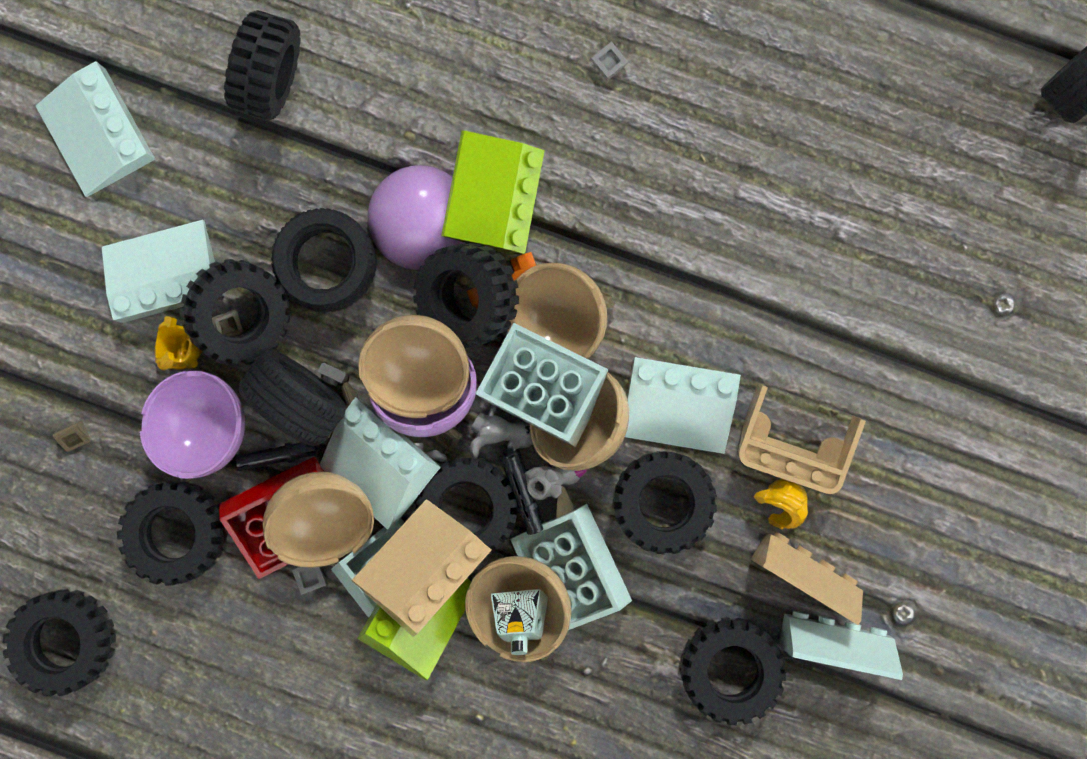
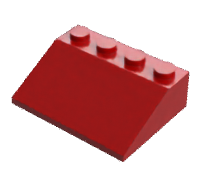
(245, 514)

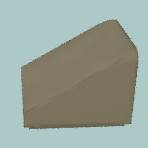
(564, 504)

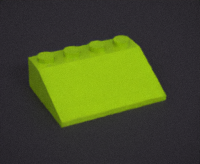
(493, 192)
(423, 650)

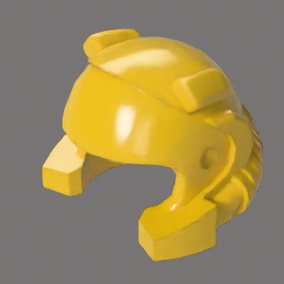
(174, 347)
(790, 498)

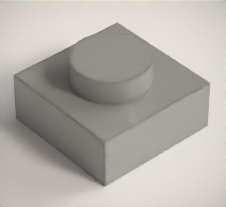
(609, 60)
(332, 375)
(309, 578)

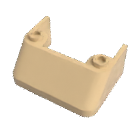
(819, 471)

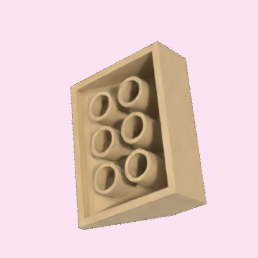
(421, 566)
(810, 576)

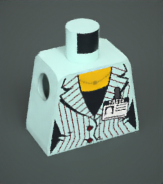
(519, 617)

